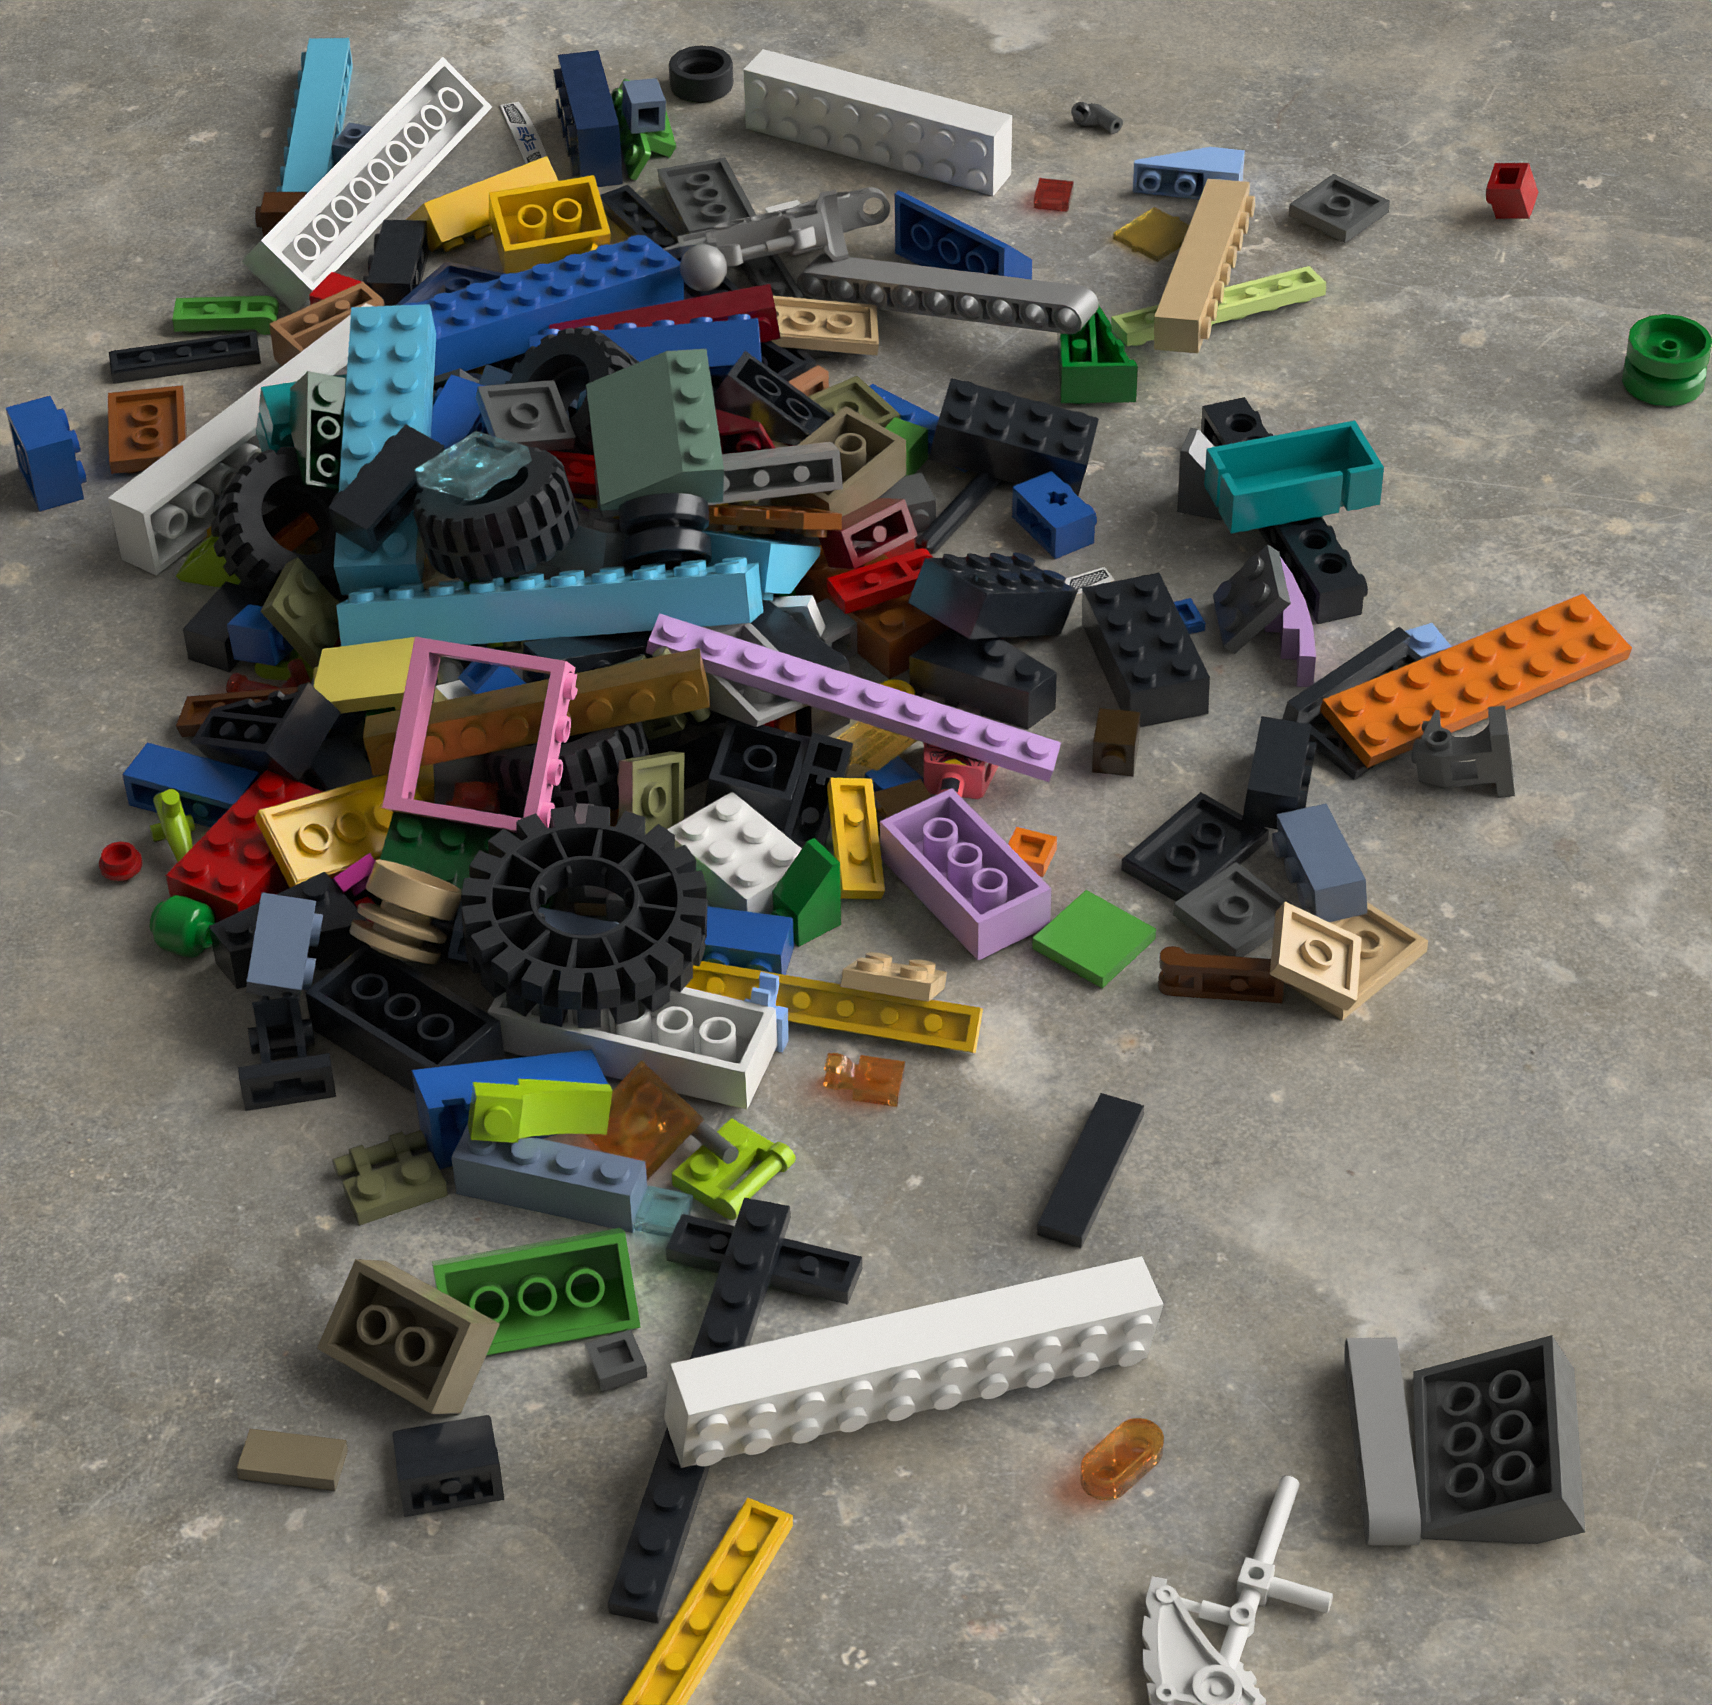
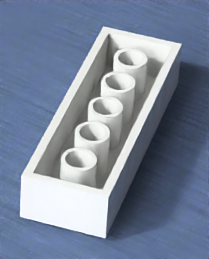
(694, 1043)

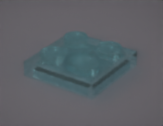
(473, 465)

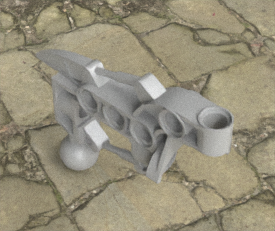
(792, 229)

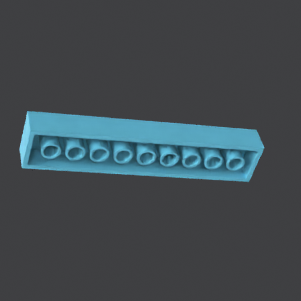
(555, 607)

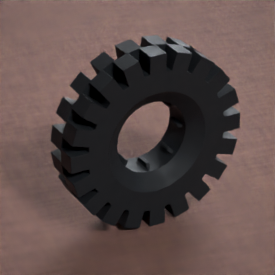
(584, 972)

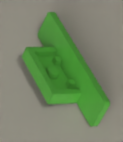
(638, 146)

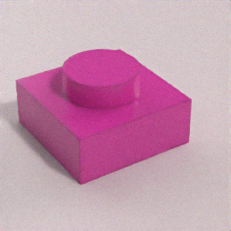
(355, 876)

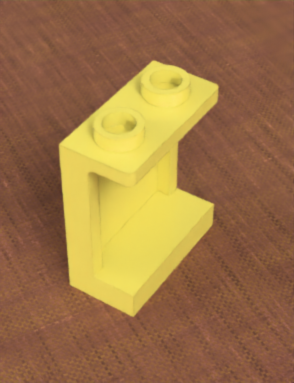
(364, 675)

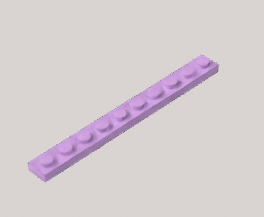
(860, 699)

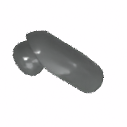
(1096, 115)

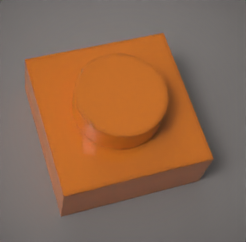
(1034, 848)

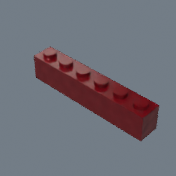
(753, 301)

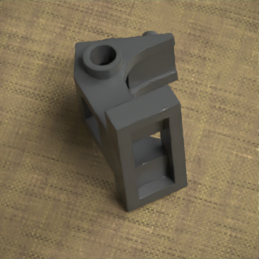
(1439, 755)

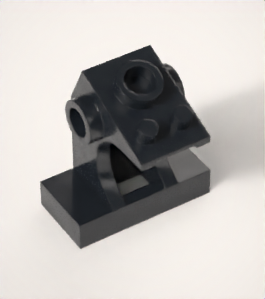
(281, 1035)

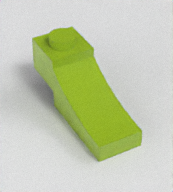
(537, 1109)

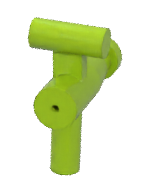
(173, 823)

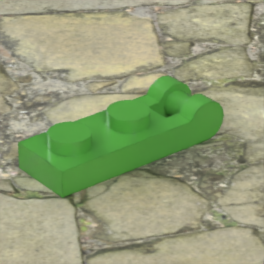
(225, 313)

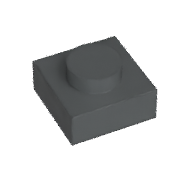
(616, 1360)

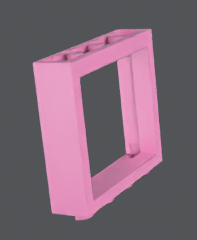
(414, 722)

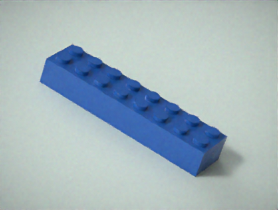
(498, 316)

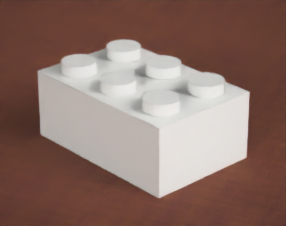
(737, 853)

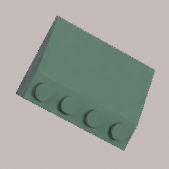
(656, 430)

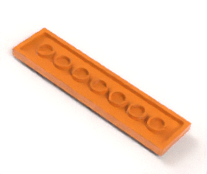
(1483, 672)

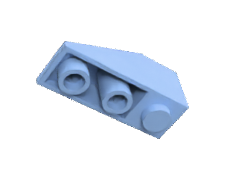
(1187, 171)

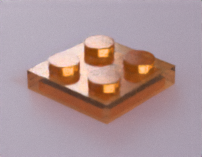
(646, 1120)

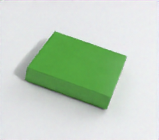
(1094, 938)

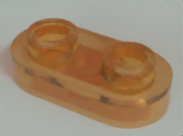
(1117, 1461)

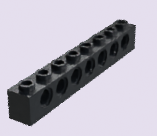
(1306, 546)

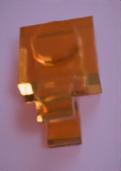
(872, 1080)

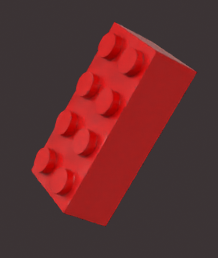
(233, 859)

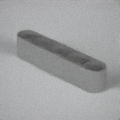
(1382, 1442)

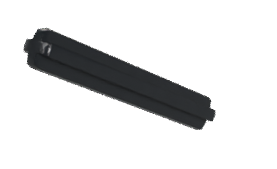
(957, 512)

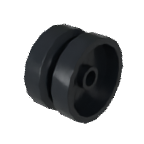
(664, 530)

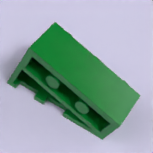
(1095, 365)

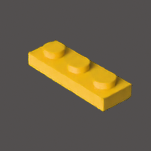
(856, 837)

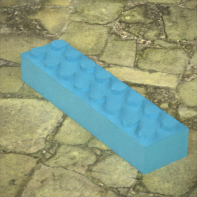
(385, 389)

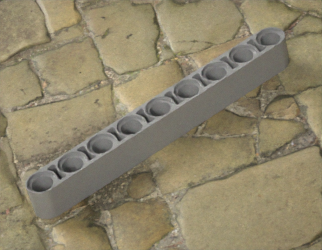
(950, 293)

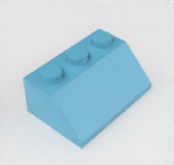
(780, 562)

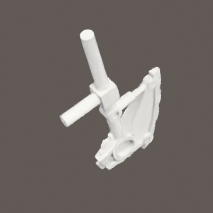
(1178, 1655)

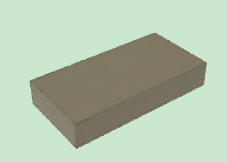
(292, 1459)

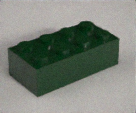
(437, 847)

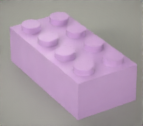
(965, 874)

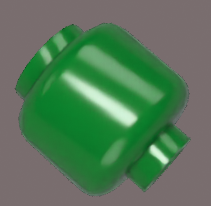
(182, 926)

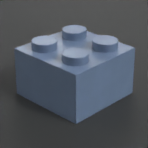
(281, 946)

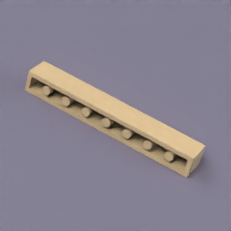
(1203, 266)

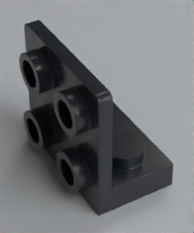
(447, 1465)

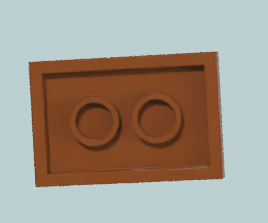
(144, 426)

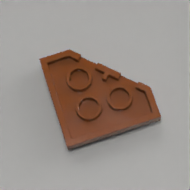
(768, 519)

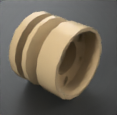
(406, 912)

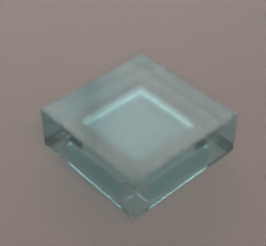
(661, 1211)

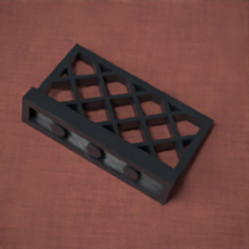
(1371, 663)

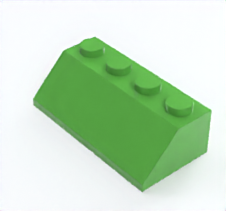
(547, 1289)

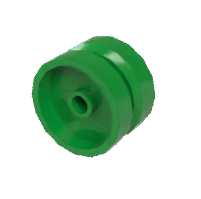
(1666, 360)

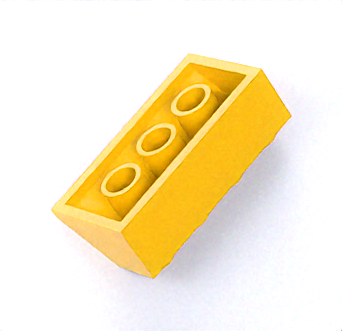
(467, 209)

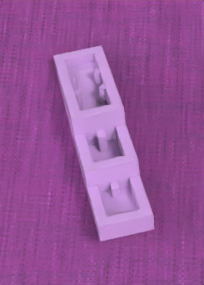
(1296, 632)

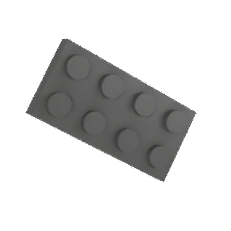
(704, 194)

